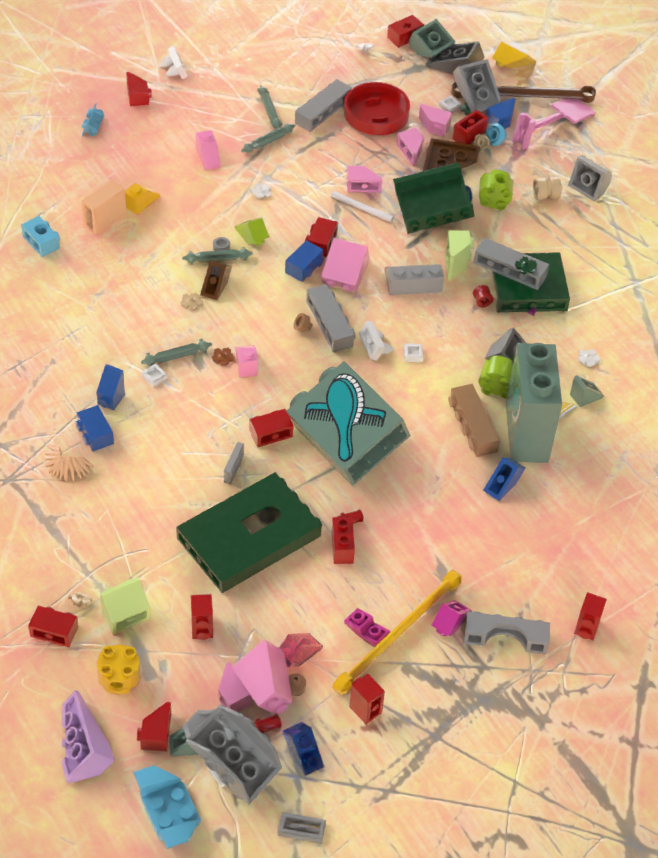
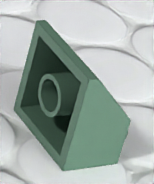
(431, 39)

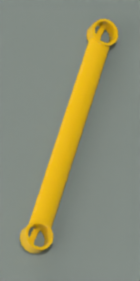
(344, 681)

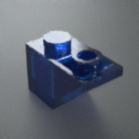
(303, 748)

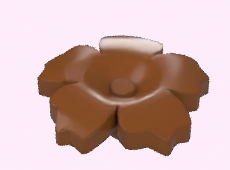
(223, 356)

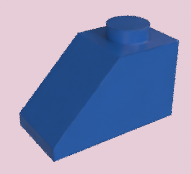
(501, 113)
(111, 387)
(504, 478)

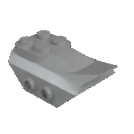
(233, 750)

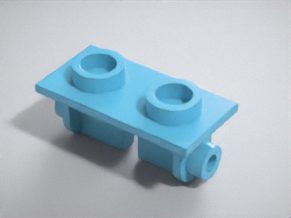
(93, 122)

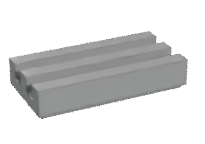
(234, 463)
(300, 827)

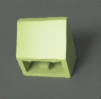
(125, 605)

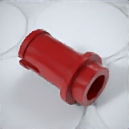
(356, 515)
(268, 723)

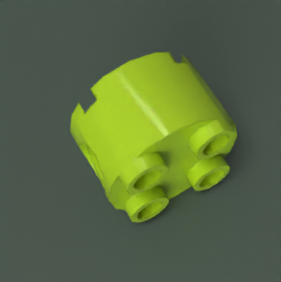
(496, 189)
(496, 376)

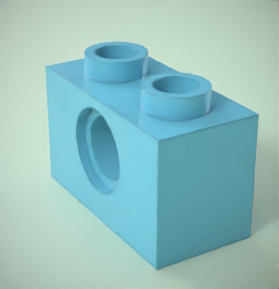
(40, 236)

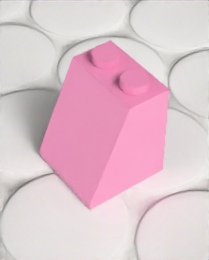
(345, 265)
(266, 677)

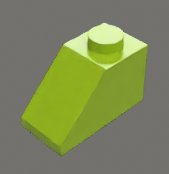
(253, 231)

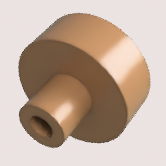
(302, 322)
(297, 684)

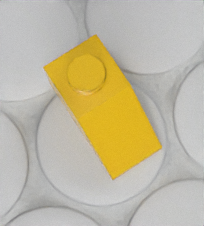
(139, 197)

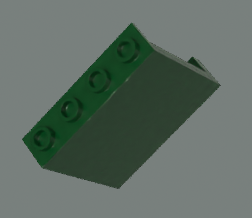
(433, 198)
(550, 296)

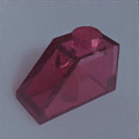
(299, 648)

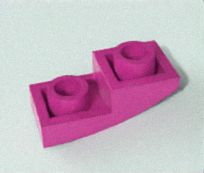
(365, 627)

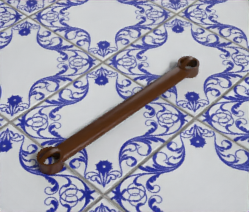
(539, 92)

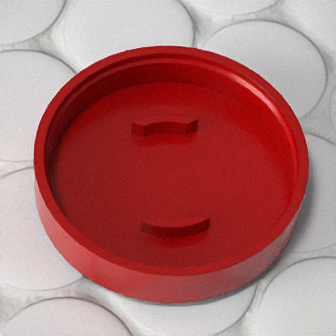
(377, 108)

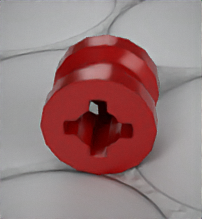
(483, 296)

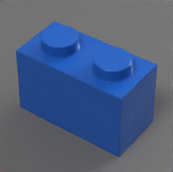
(304, 261)
(94, 428)

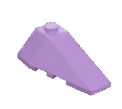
(85, 744)

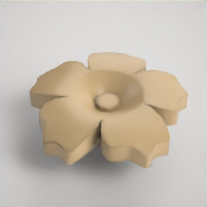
(191, 301)
(80, 598)

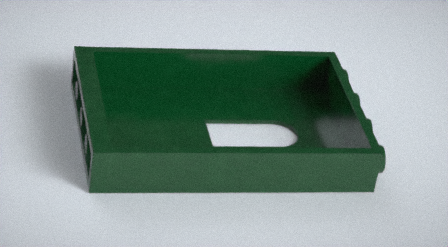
(230, 551)

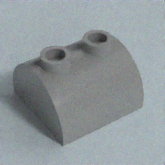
(589, 178)

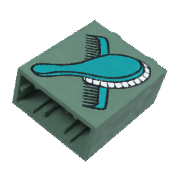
(533, 402)
(348, 422)

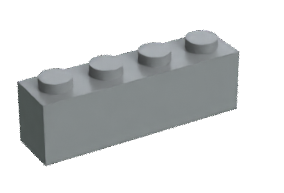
(322, 105)
(503, 259)
(330, 318)

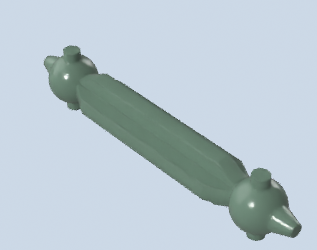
(270, 109)
(268, 138)
(217, 255)
(176, 353)

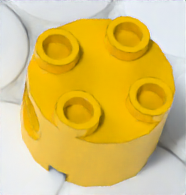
(118, 668)

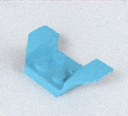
(167, 805)

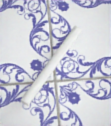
(362, 206)

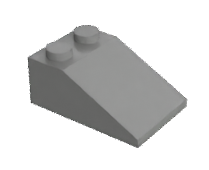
(477, 85)

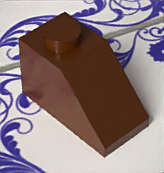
(215, 279)

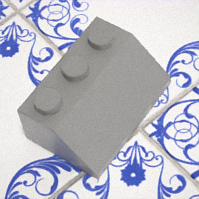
(414, 279)

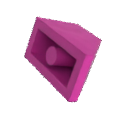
(450, 618)

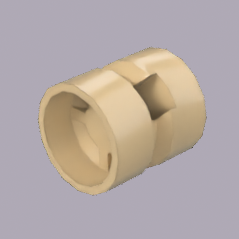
(547, 188)

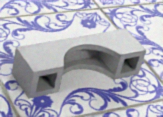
(530, 633)

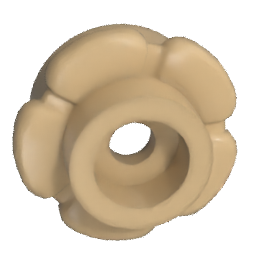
(485, 141)

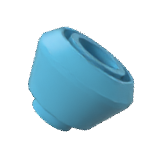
(496, 134)

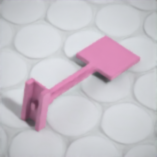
(569, 108)

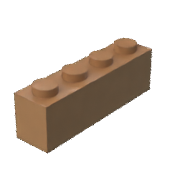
(474, 420)

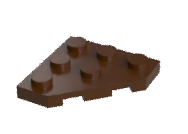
(447, 152)

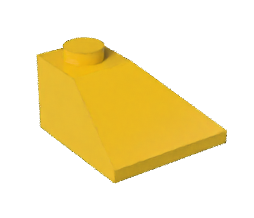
(511, 57)

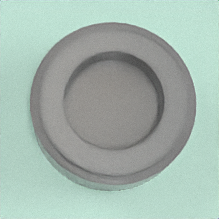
(221, 243)

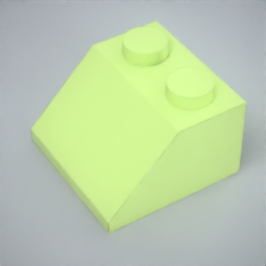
(457, 252)

